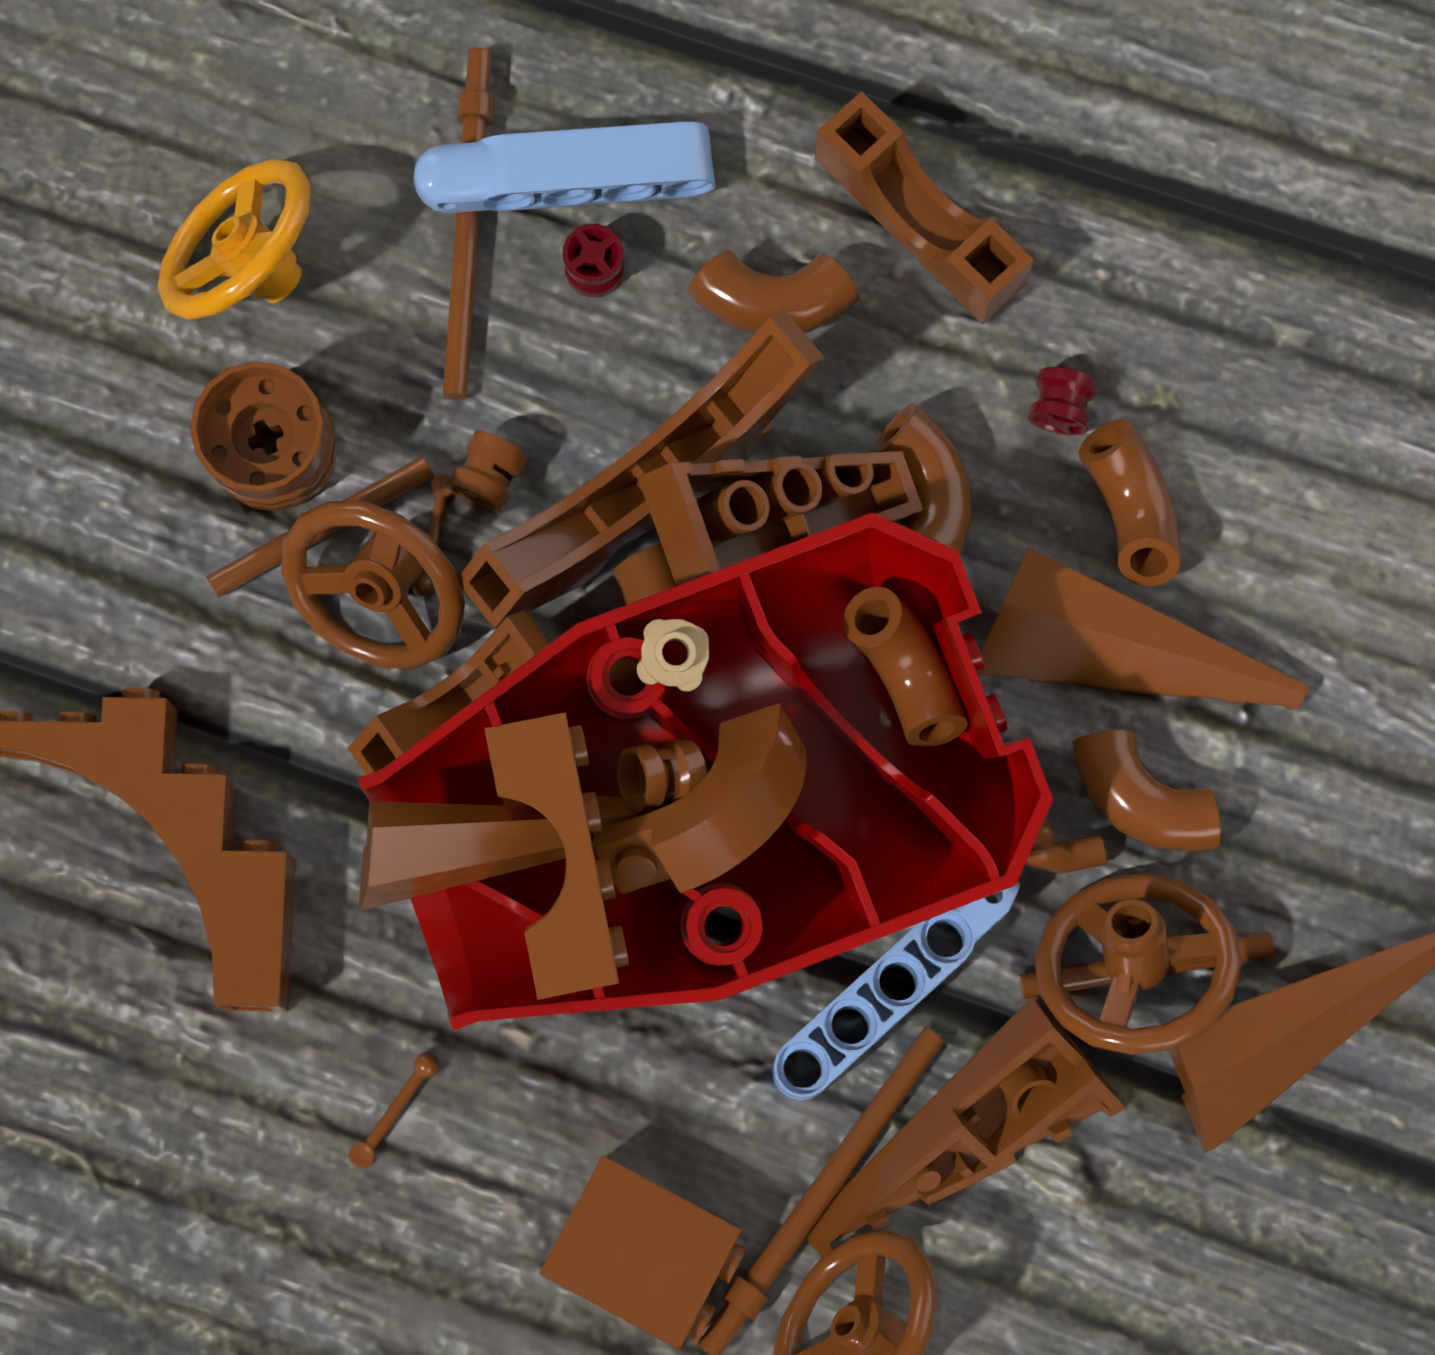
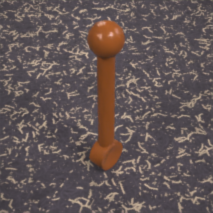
(424, 586)
(363, 1153)

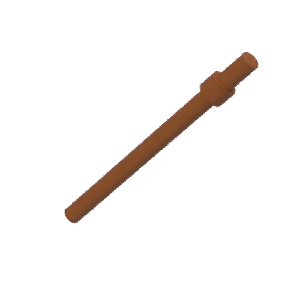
(475, 114)
(747, 1295)

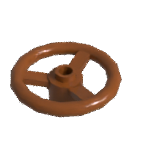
(376, 580)
(1138, 958)
(864, 1324)

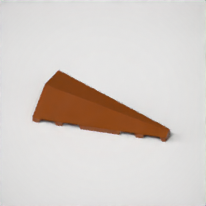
(1087, 634)
(443, 846)
(1281, 1035)
(1005, 1098)

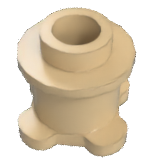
(654, 667)

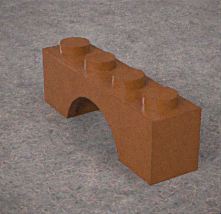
(959, 249)
(572, 942)

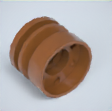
(245, 407)

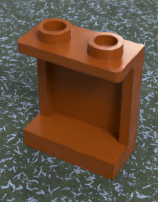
(644, 1254)

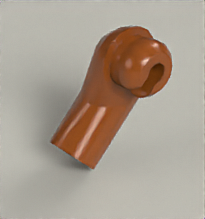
(1066, 855)

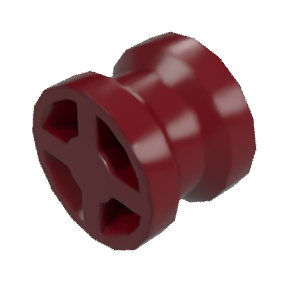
(590, 247)
(1063, 401)

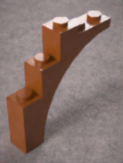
(586, 528)
(241, 893)

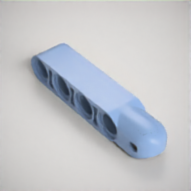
(568, 168)
(877, 1009)

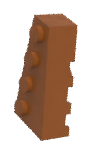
(744, 508)

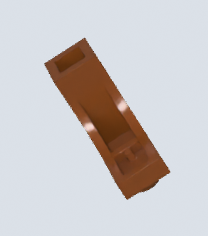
(407, 724)
(720, 819)

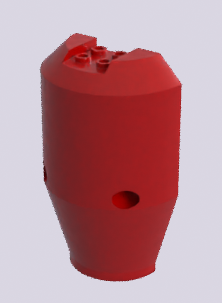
(866, 850)

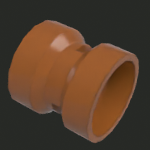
(487, 471)
(660, 775)

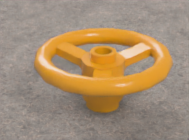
(242, 248)

